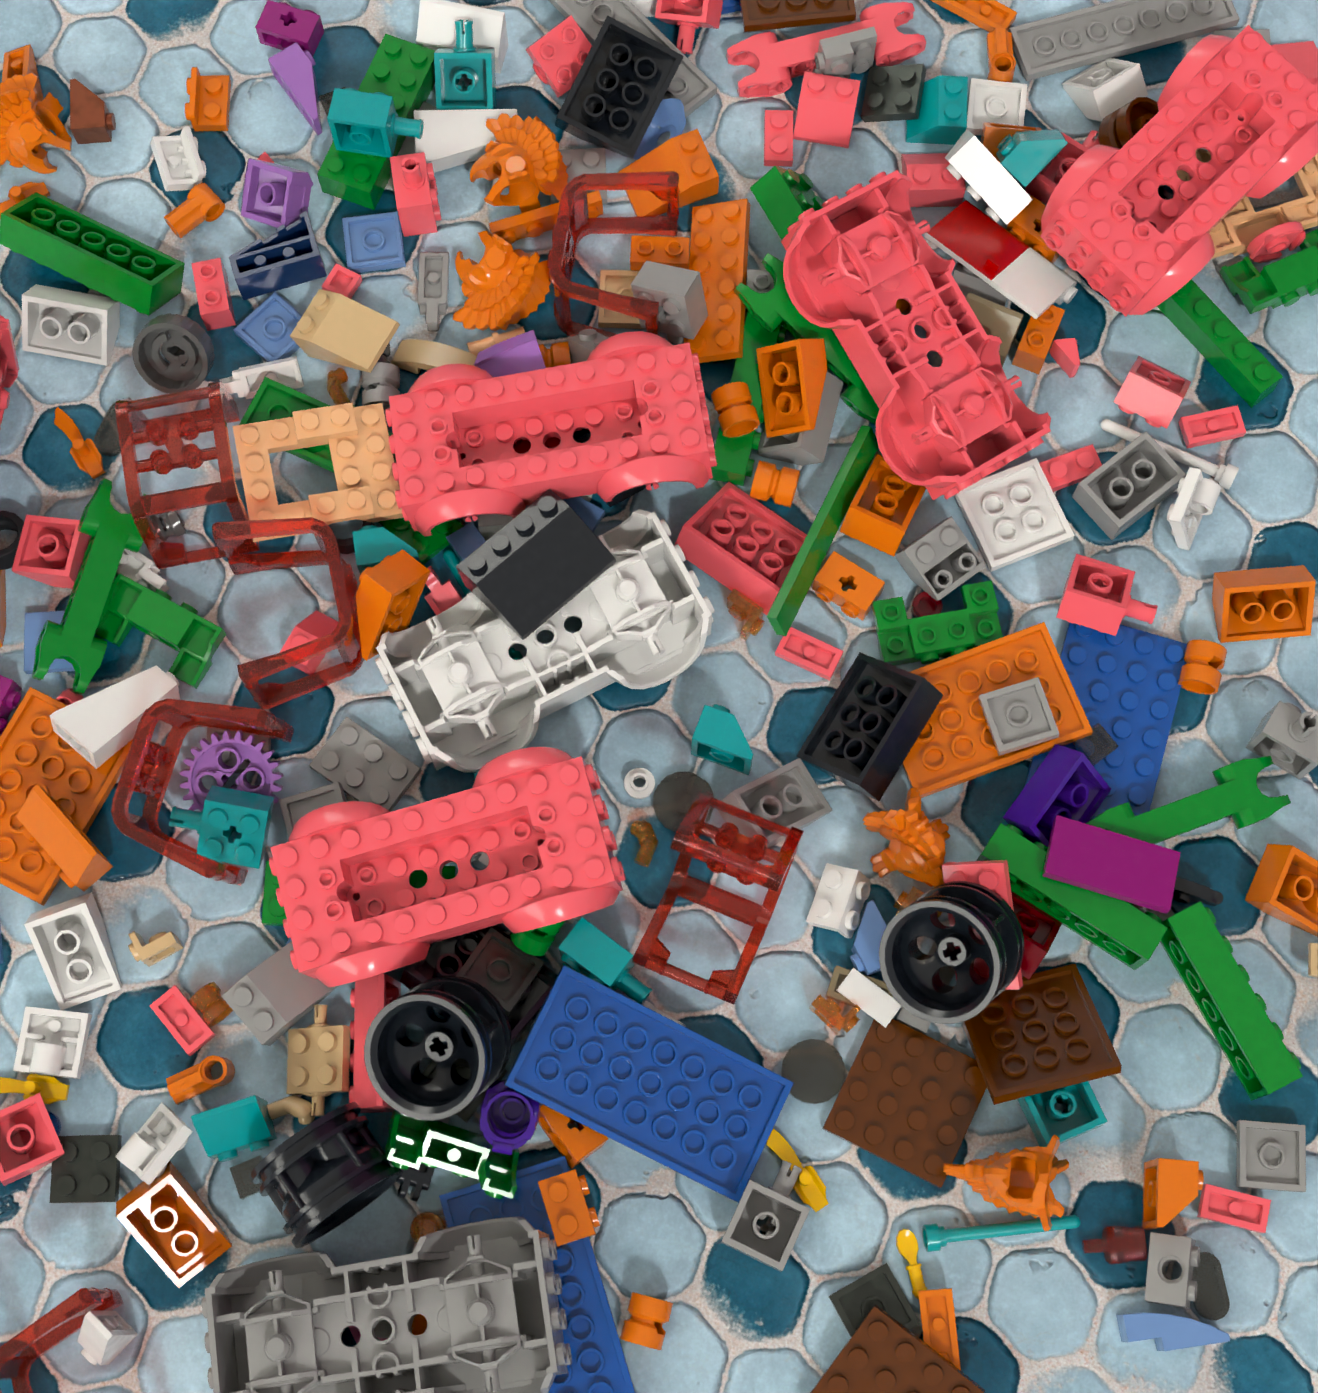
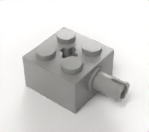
(679, 298)
(1288, 739)
(785, 1215)

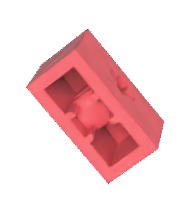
(213, 294)

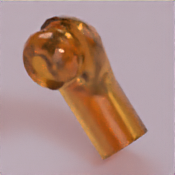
(334, 387)
(647, 838)

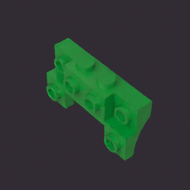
(1278, 282)
(160, 618)
(939, 634)
(452, 1149)

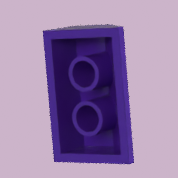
(1061, 786)

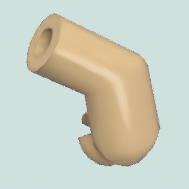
(292, 1105)

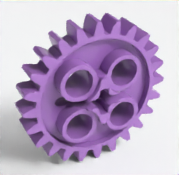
(210, 762)

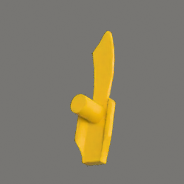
(49, 1087)
(808, 1184)

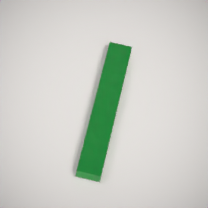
(822, 531)

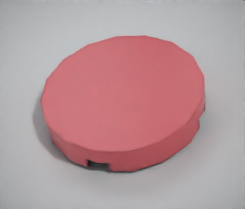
(1274, 240)

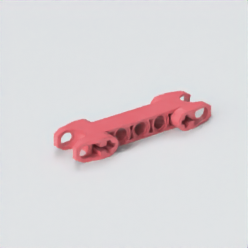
(783, 60)

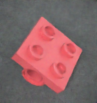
(560, 55)

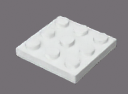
(1014, 515)

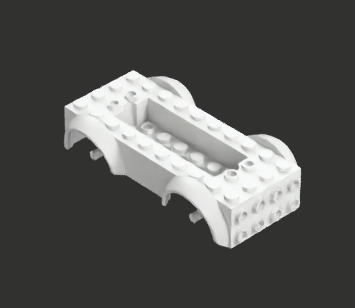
(478, 703)

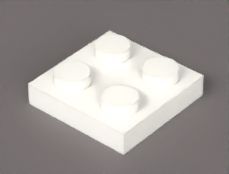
(995, 103)

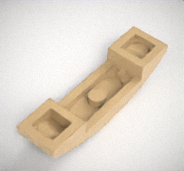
(425, 354)

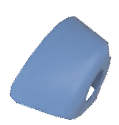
(670, 118)

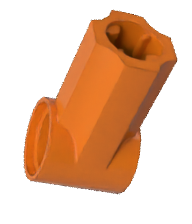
(1000, 55)
(200, 206)
(198, 1079)

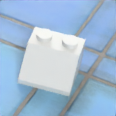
(1106, 87)

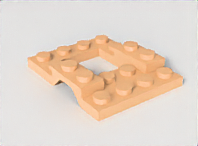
(1245, 224)
(358, 455)

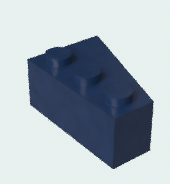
(278, 261)

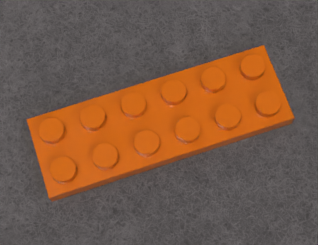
(721, 257)

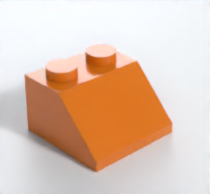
(1168, 1189)

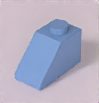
(867, 941)

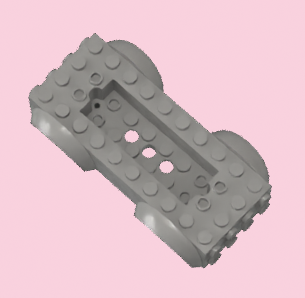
(477, 1284)

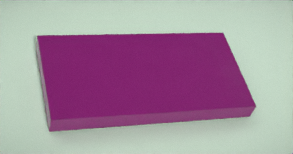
(1111, 864)

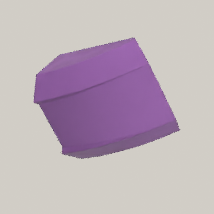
(274, 193)
(511, 356)

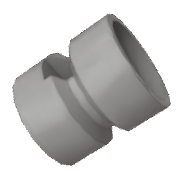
(380, 384)

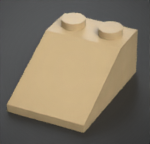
(343, 331)

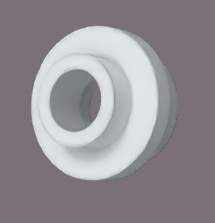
(639, 792)

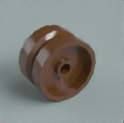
(1126, 121)

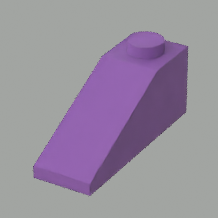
(296, 76)

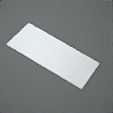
(869, 997)

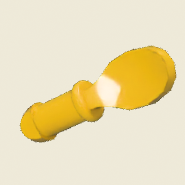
(908, 1248)

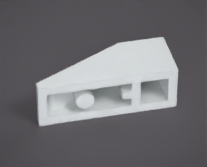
(104, 1336)

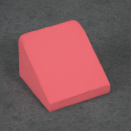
(1066, 355)

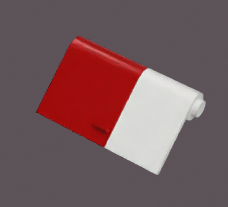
(1002, 260)

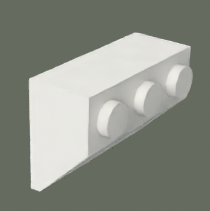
(438, 30)
(986, 178)
(69, 324)

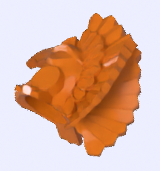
(27, 124)
(522, 158)
(502, 286)
(913, 842)
(1017, 1180)

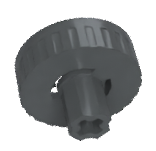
(186, 343)

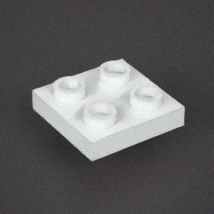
(1195, 498)
(52, 1042)
(154, 1144)

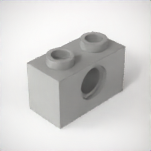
(1162, 1251)

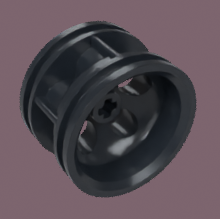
(915, 976)
(395, 1059)
(325, 1174)

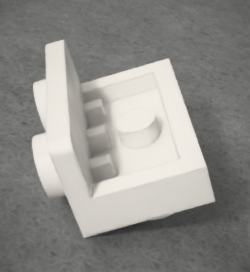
(178, 160)
(839, 900)

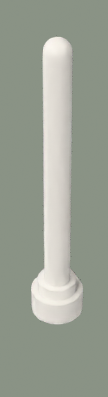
(1223, 474)

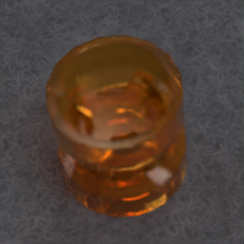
(211, 1004)
(424, 1224)

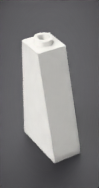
(455, 135)
(110, 717)

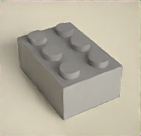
(1128, 485)

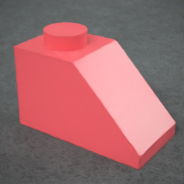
(309, 629)

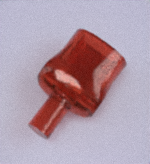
(1119, 1244)

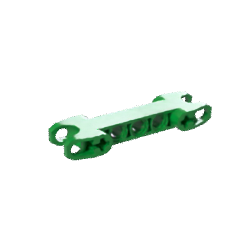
(776, 308)
(74, 636)
(1234, 797)

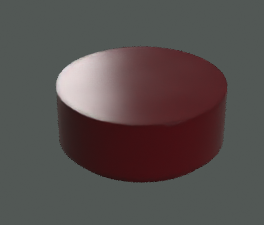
(925, 605)

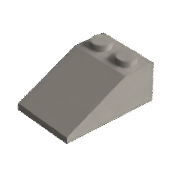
(782, 796)
(274, 996)

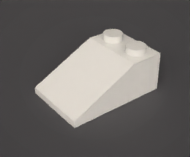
(74, 951)

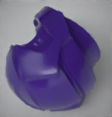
(508, 1118)

